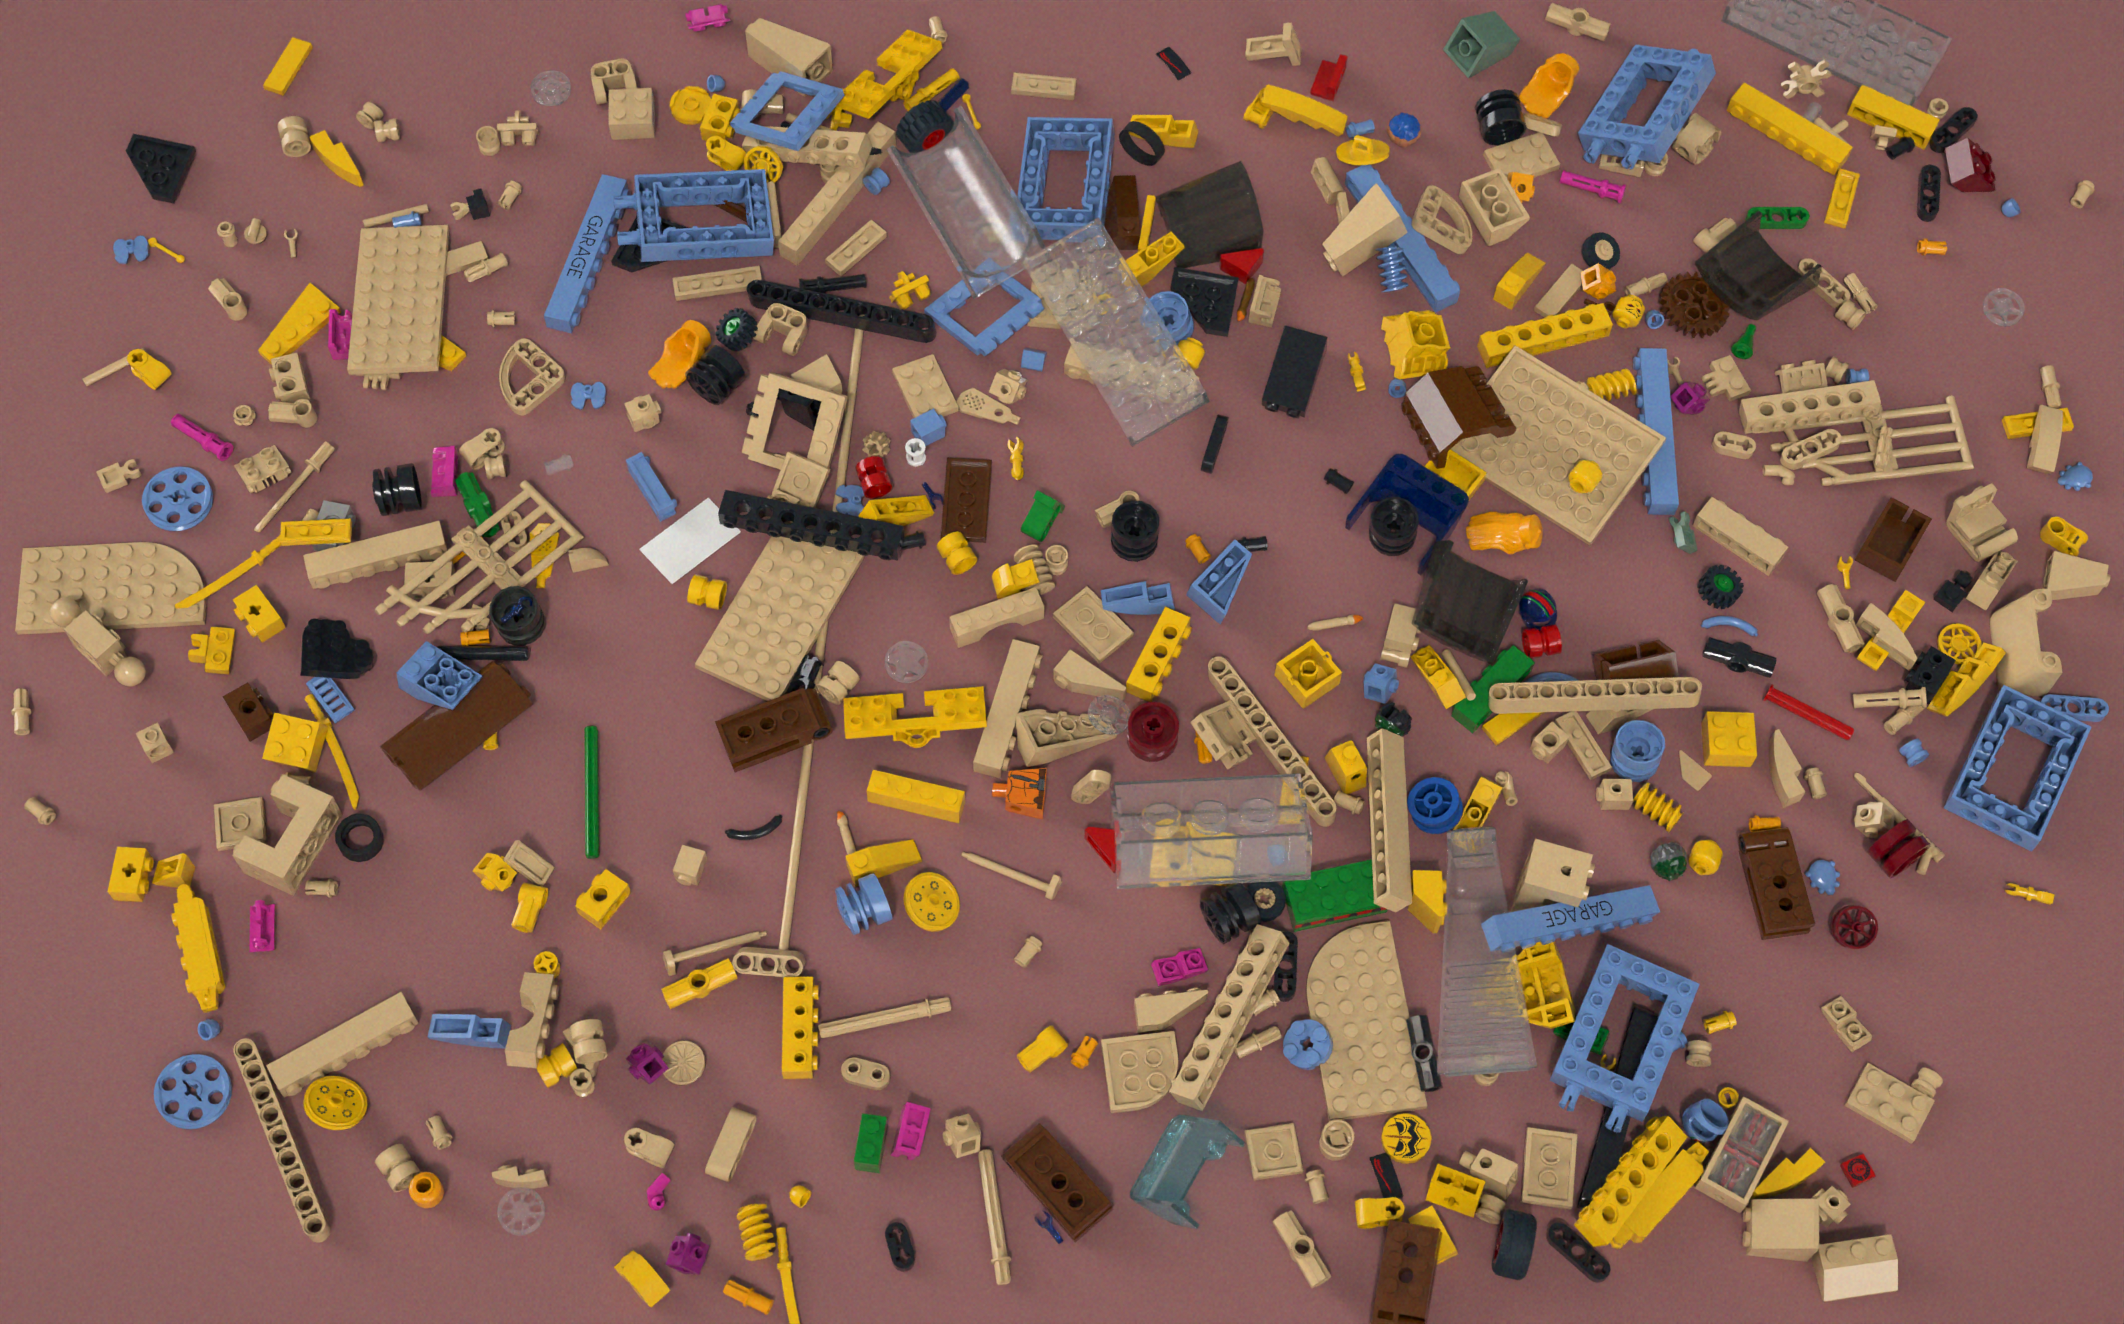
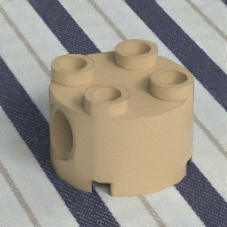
(1696, 139)

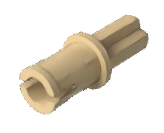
(485, 267)
(1646, 285)
(1860, 293)
(2050, 386)
(21, 712)
(1903, 717)
(1257, 1041)

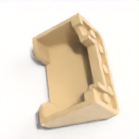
(2016, 632)

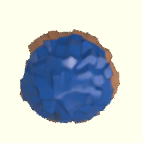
(1404, 129)

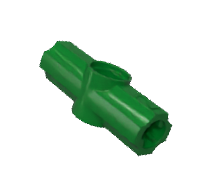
(475, 501)

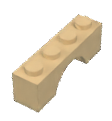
(975, 623)
(526, 1043)

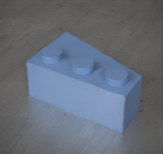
(1219, 582)

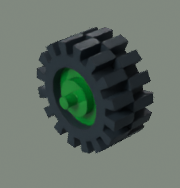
(736, 329)
(1720, 587)

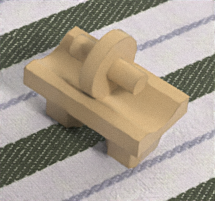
(518, 126)

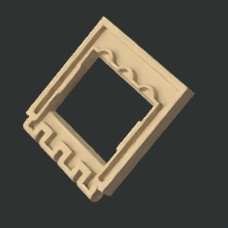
(826, 426)

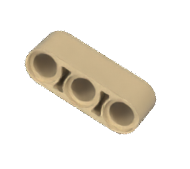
(758, 967)
(730, 1144)

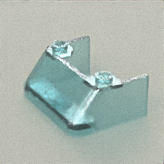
(1177, 1163)

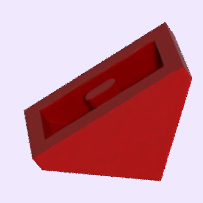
(1242, 263)
(1103, 843)

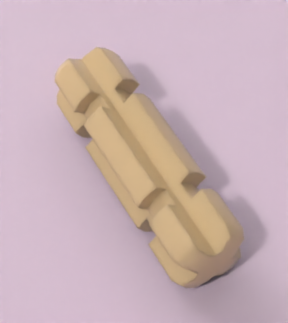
(1883, 447)

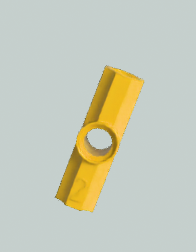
(714, 977)

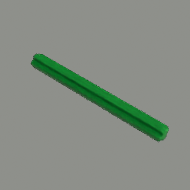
(591, 793)

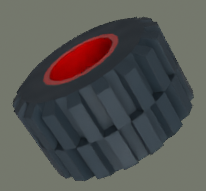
(924, 126)

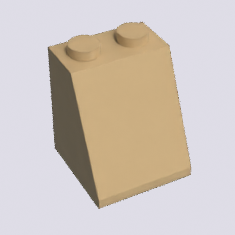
(1782, 1228)

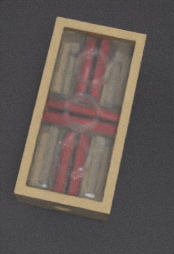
(1741, 1155)

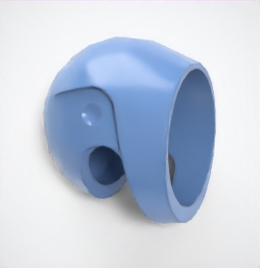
(1704, 1120)

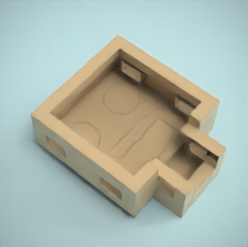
(1223, 734)

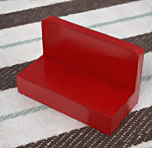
(1329, 78)

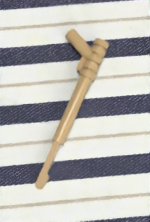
(1932, 852)

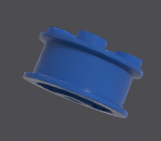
(1435, 805)

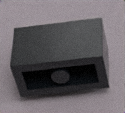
(1930, 673)

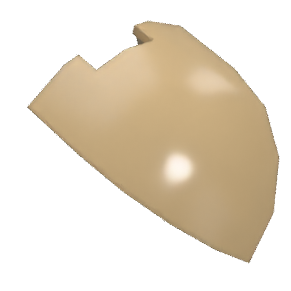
(586, 559)

